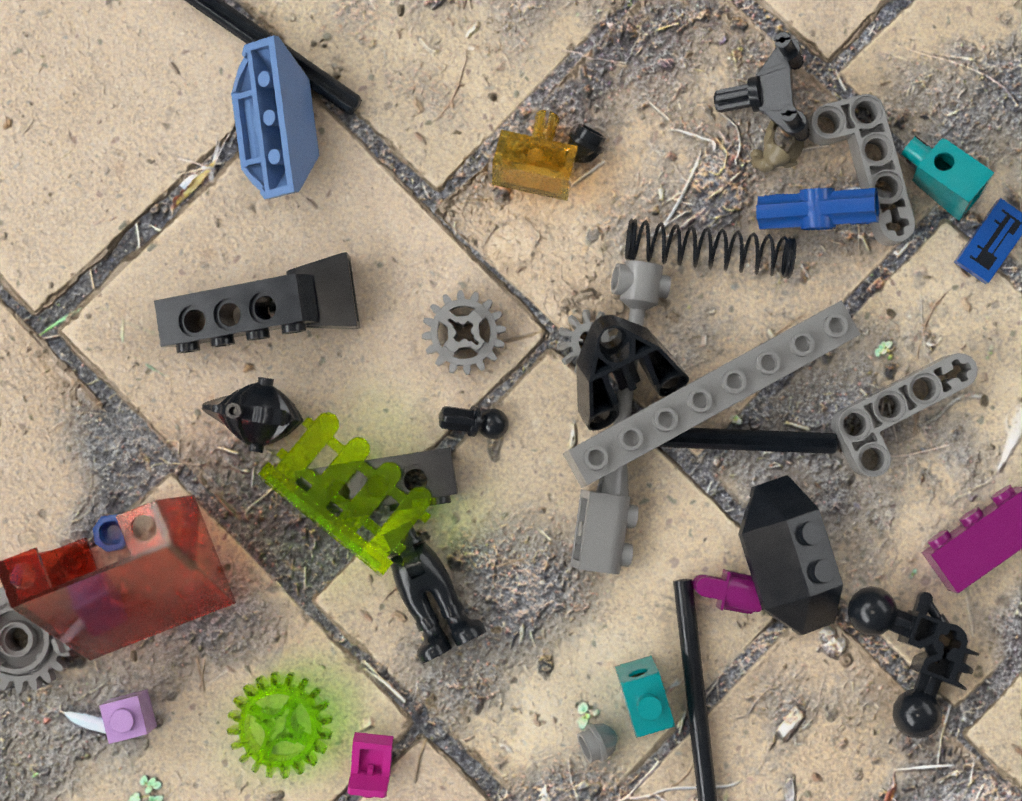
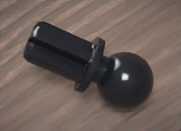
(491, 423)

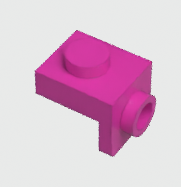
(370, 765)

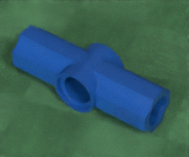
(818, 209)

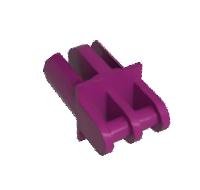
(733, 591)

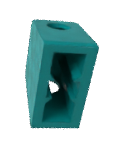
(959, 182)
(644, 696)

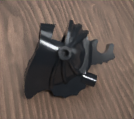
(256, 414)

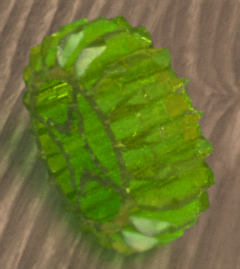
(296, 733)

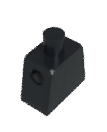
(333, 292)

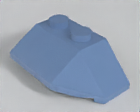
(274, 119)

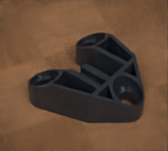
(596, 359)

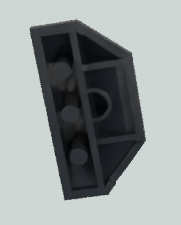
(790, 556)

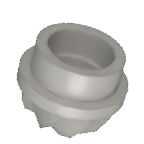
(597, 742)

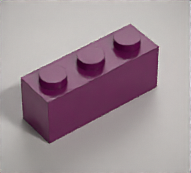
(980, 542)

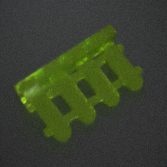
(326, 489)

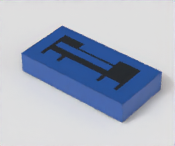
(991, 241)

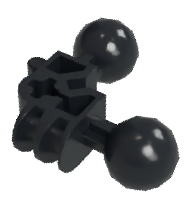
(916, 710)

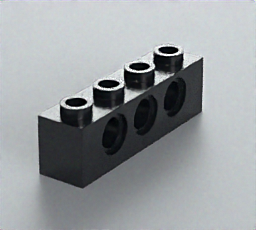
(180, 314)
(436, 464)

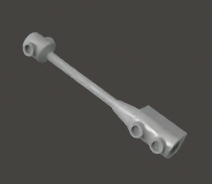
(607, 511)

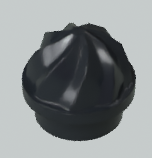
(588, 143)

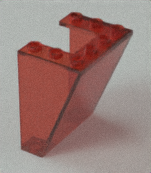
(111, 607)

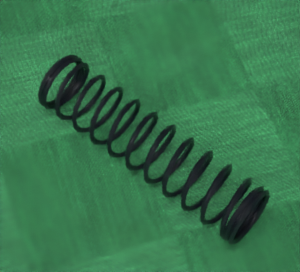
(632, 246)

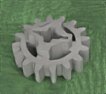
(475, 318)

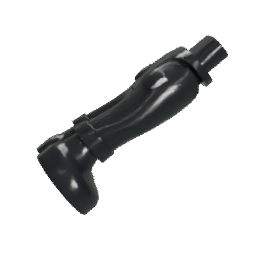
(422, 571)

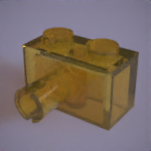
(535, 161)

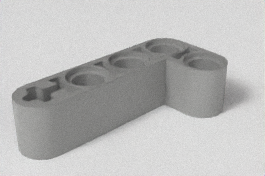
(869, 171)
(905, 405)

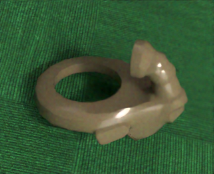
(773, 154)

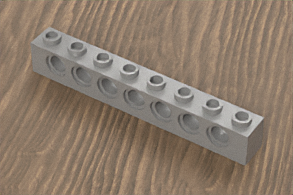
(711, 394)

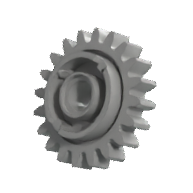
(27, 663)

